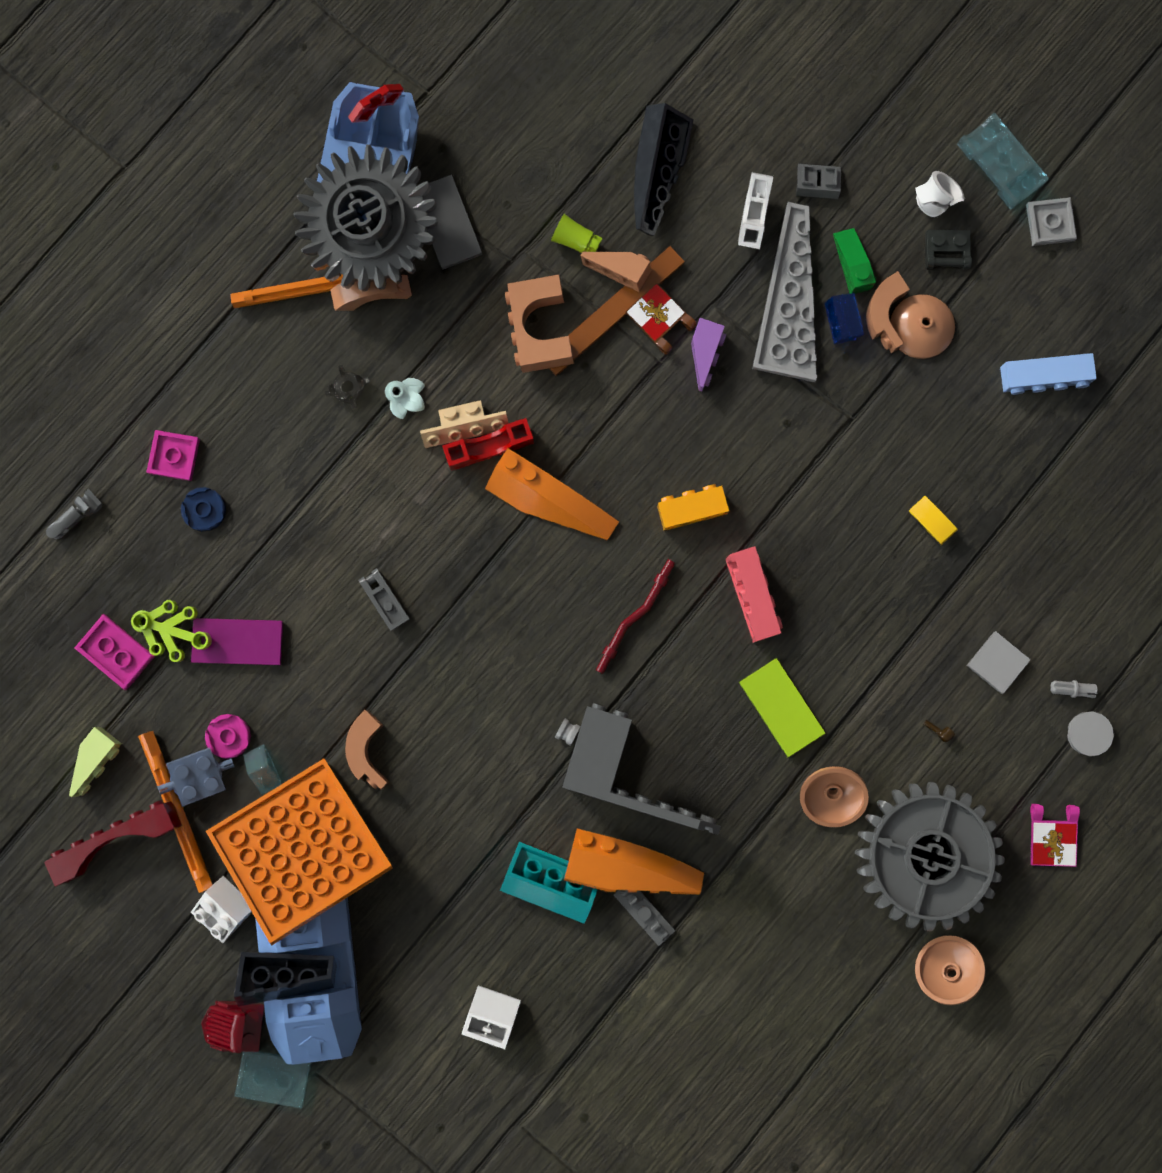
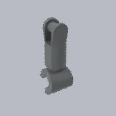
(87, 504)

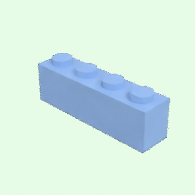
(1048, 373)

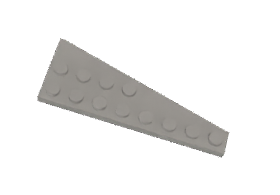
(787, 325)

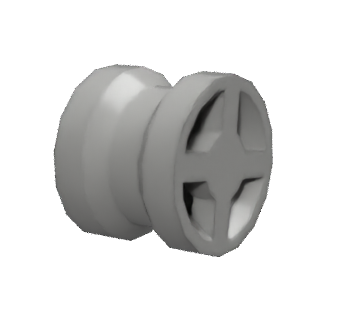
(567, 731)

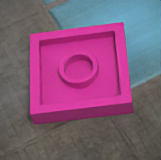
(173, 455)

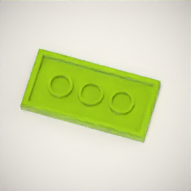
(781, 707)

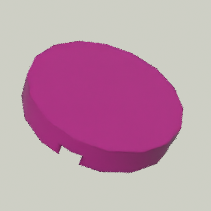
(227, 736)

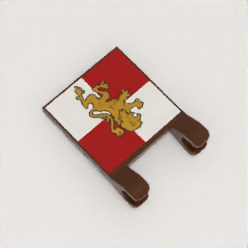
(657, 314)

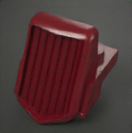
(233, 1027)

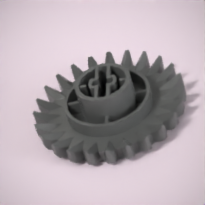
(394, 222)
(967, 863)

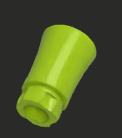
(575, 236)

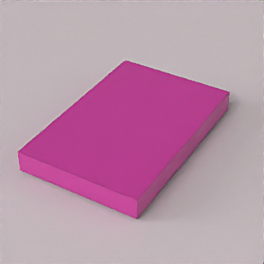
(114, 652)

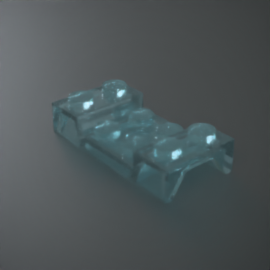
(1003, 161)

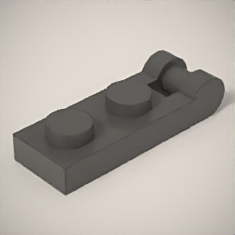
(384, 600)

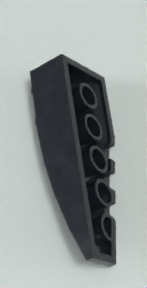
(659, 157)

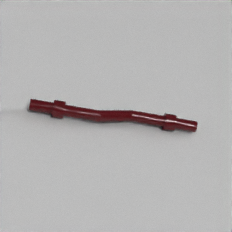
(610, 651)

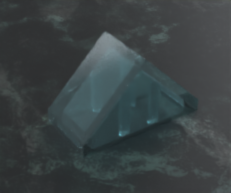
(261, 769)

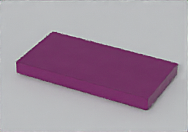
(239, 641)

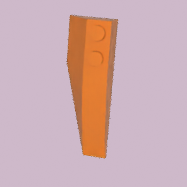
(545, 497)
(621, 865)

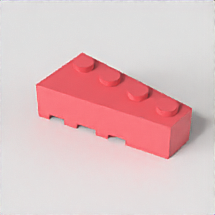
(753, 594)

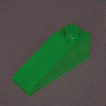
(854, 261)

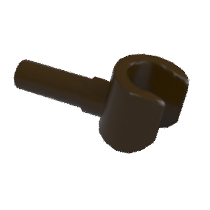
(945, 734)

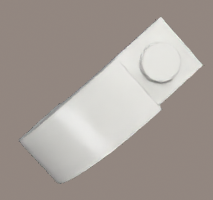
(755, 210)

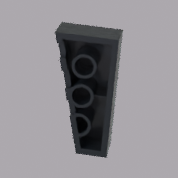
(279, 976)

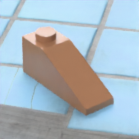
(620, 266)

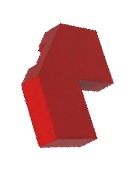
(383, 96)

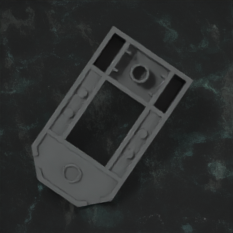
(596, 763)

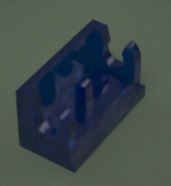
(843, 318)

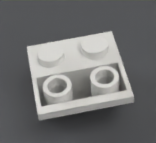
(221, 909)
(491, 1017)

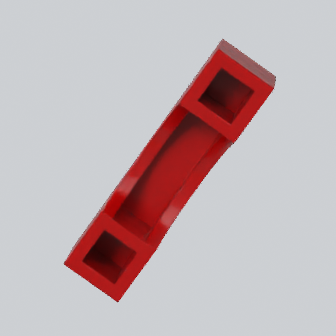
(470, 451)

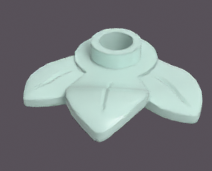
(408, 397)

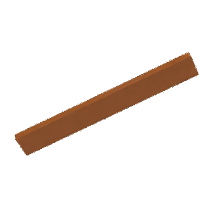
(617, 305)

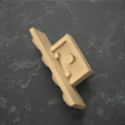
(463, 423)

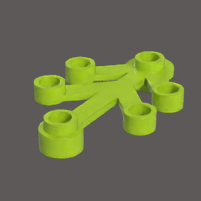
(168, 630)

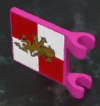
(1052, 840)

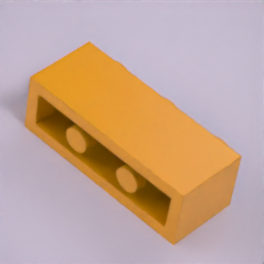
(692, 507)

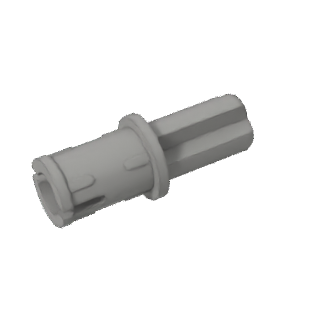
(1074, 689)

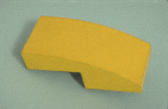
(933, 520)

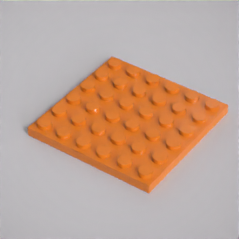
(298, 851)

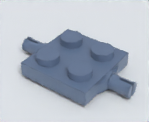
(195, 776)

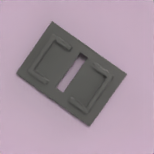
(807, 181)

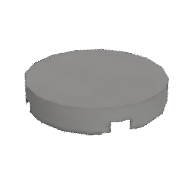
(1090, 733)

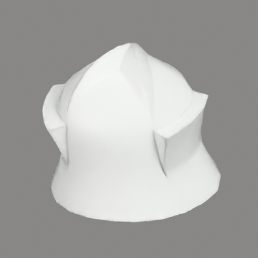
(938, 193)

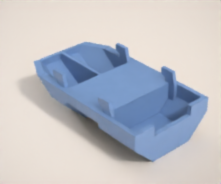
(388, 127)
(321, 1022)

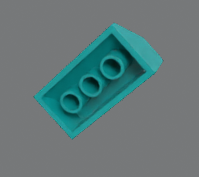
(540, 880)

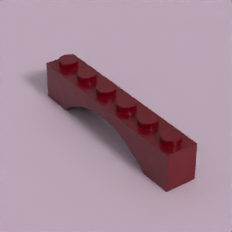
(74, 862)

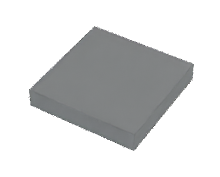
(1051, 221)
(998, 662)

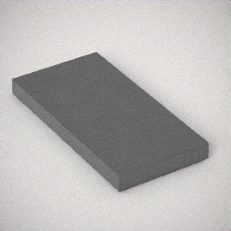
(453, 235)

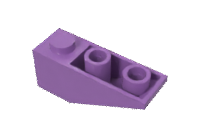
(704, 345)

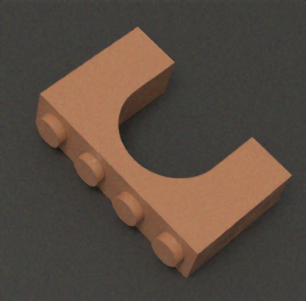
(524, 299)

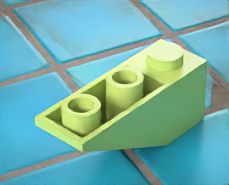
(92, 756)

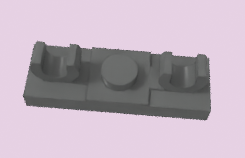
(645, 915)

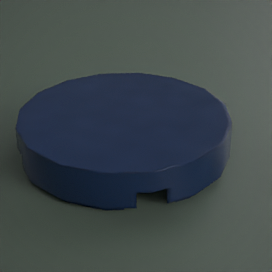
(203, 509)

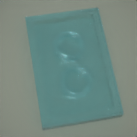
(271, 1080)

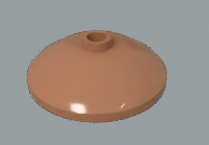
(918, 339)
(836, 806)
(940, 958)

